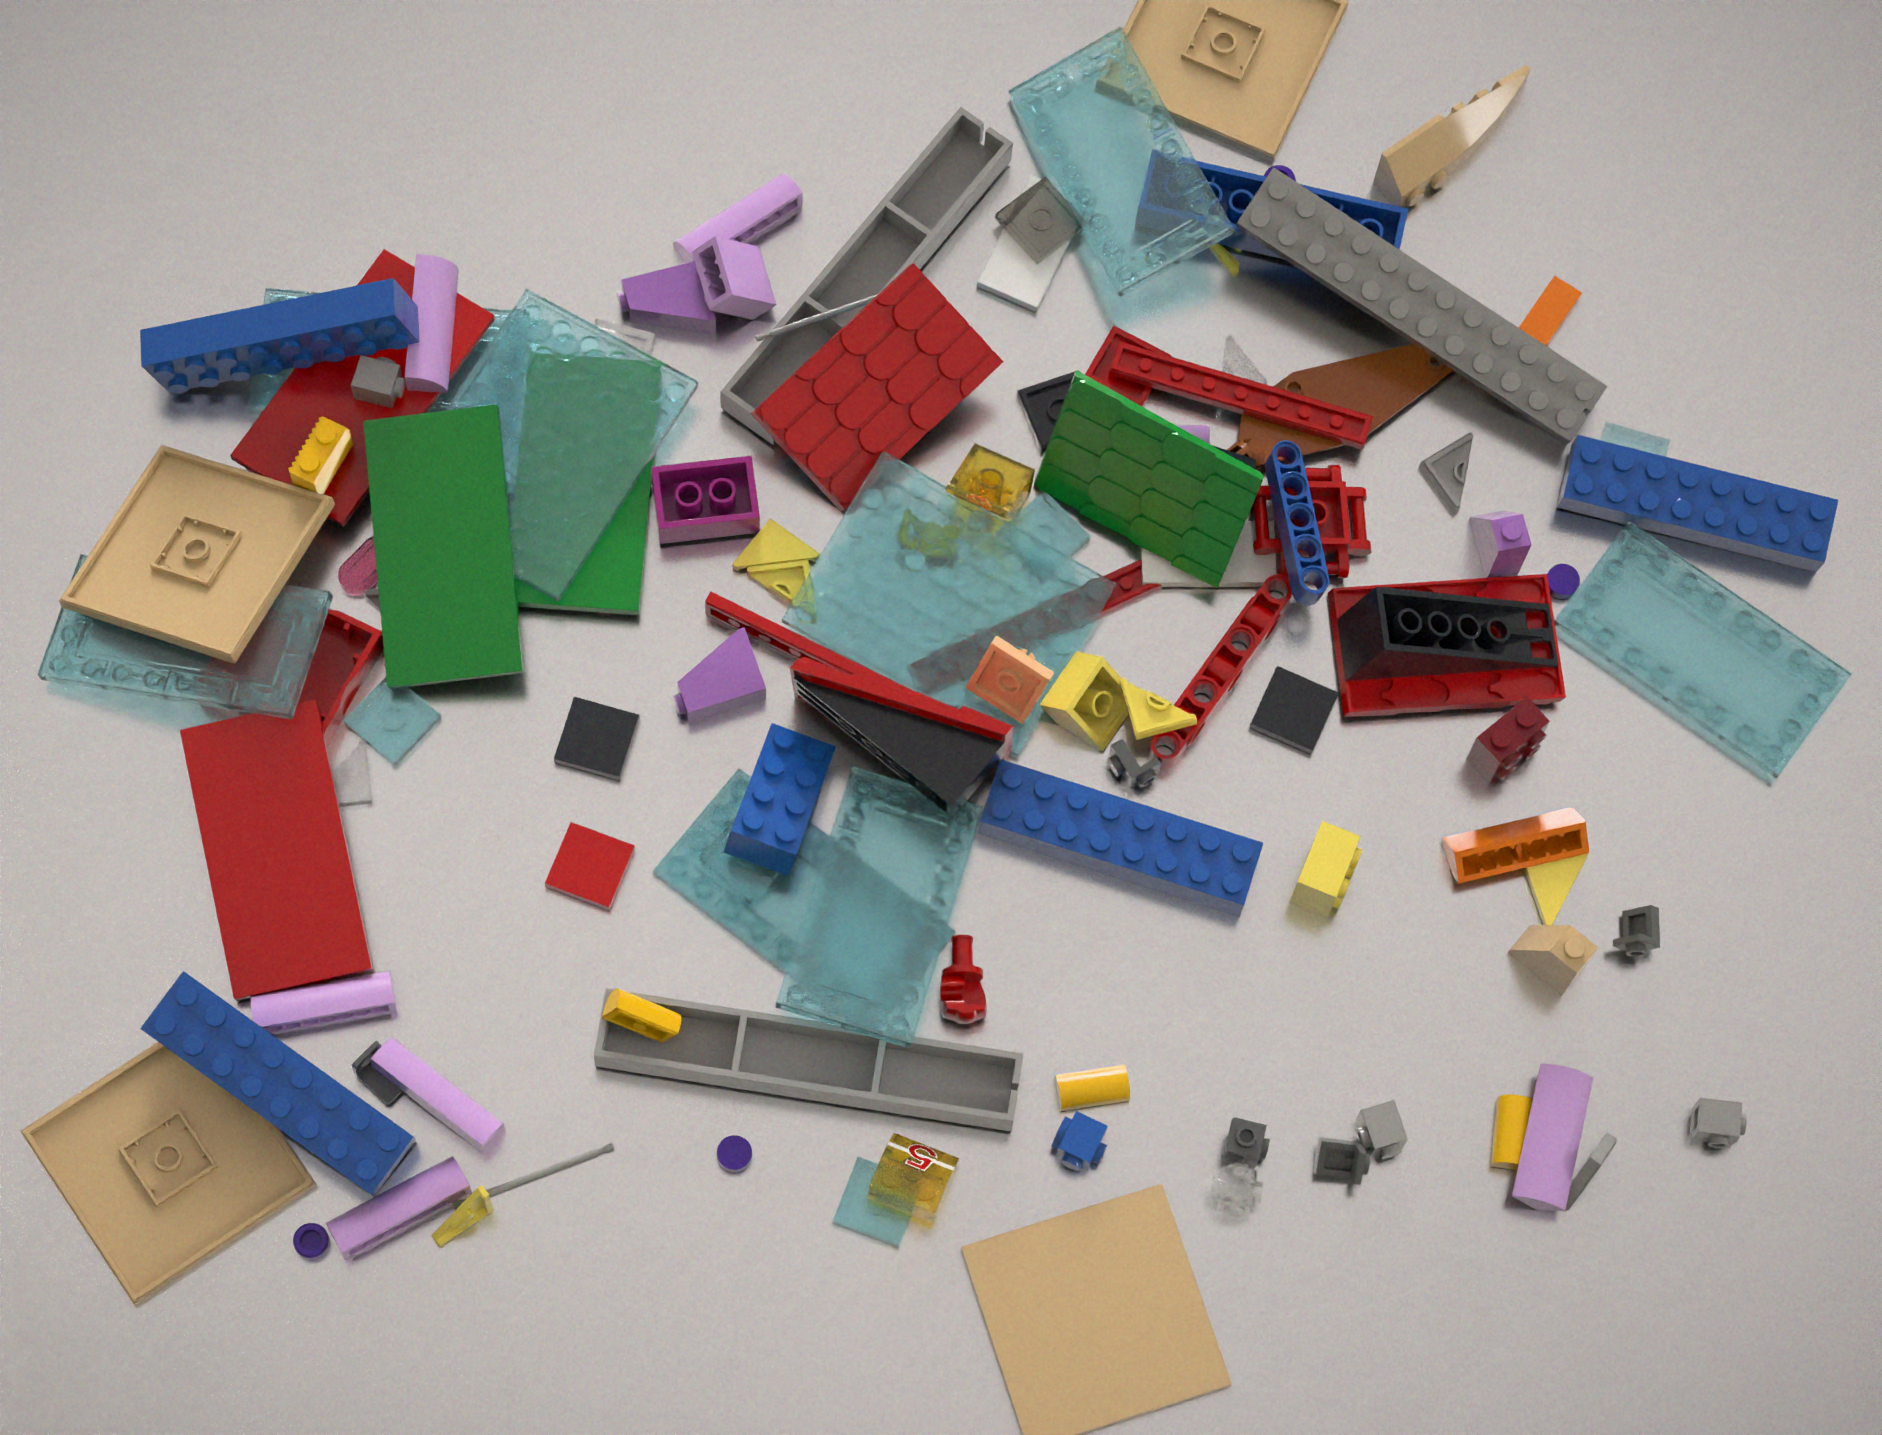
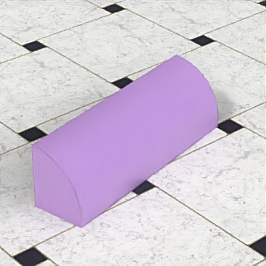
(747, 216)
(435, 296)
(324, 1002)
(436, 1094)
(1552, 1137)
(399, 1207)

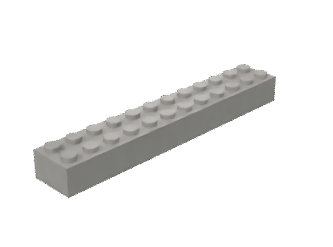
(897, 233)
(1420, 306)
(820, 1063)

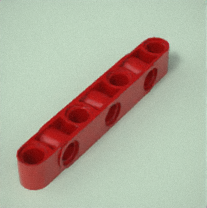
(1225, 666)

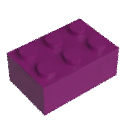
(705, 499)

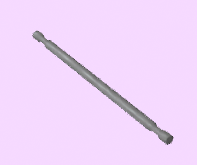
(815, 318)
(569, 1162)

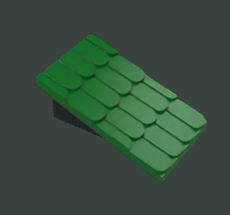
(1148, 479)

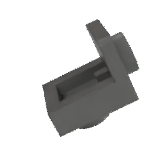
(1124, 764)
(1640, 931)
(1247, 1140)
(1341, 1159)

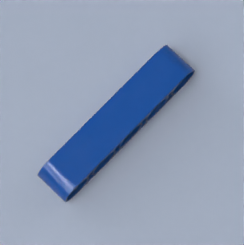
(1293, 537)

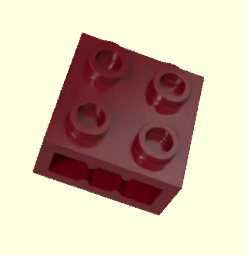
(1507, 740)

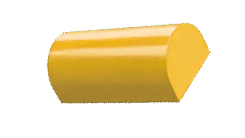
(641, 1016)
(1092, 1087)
(1509, 1130)

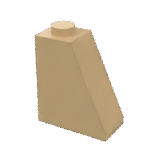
(1554, 953)

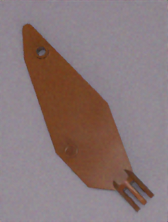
(1368, 384)

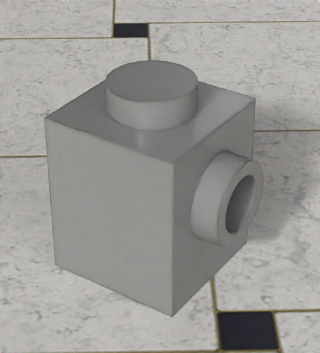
(378, 381)
(1718, 1122)
(1381, 1130)

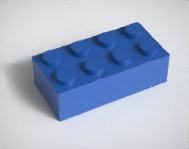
(779, 799)

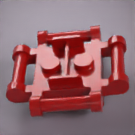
(1330, 505)

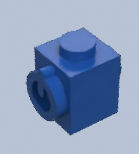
(1080, 1141)

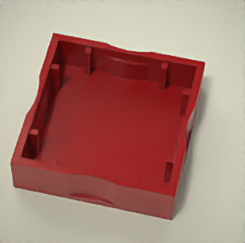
(337, 670)

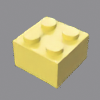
(1328, 862)

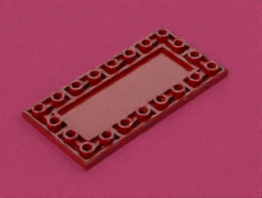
(327, 392)
(275, 851)

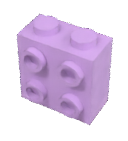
(734, 278)

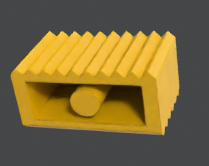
(321, 456)

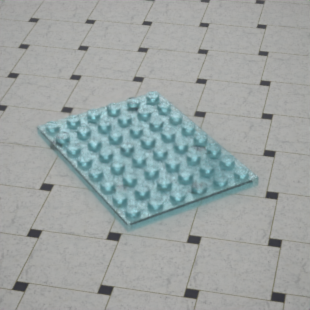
(574, 427)
(930, 581)

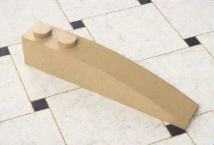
(1443, 144)

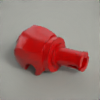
(960, 986)

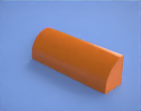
(1516, 845)

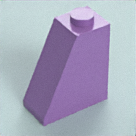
(668, 299)
(1501, 542)
(721, 681)

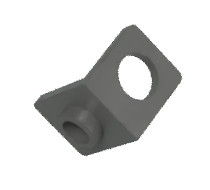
(371, 1078)

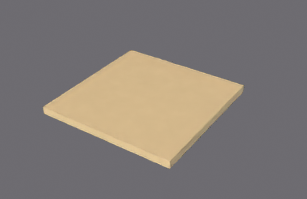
(1234, 63)
(197, 553)
(164, 1167)
(1096, 1316)

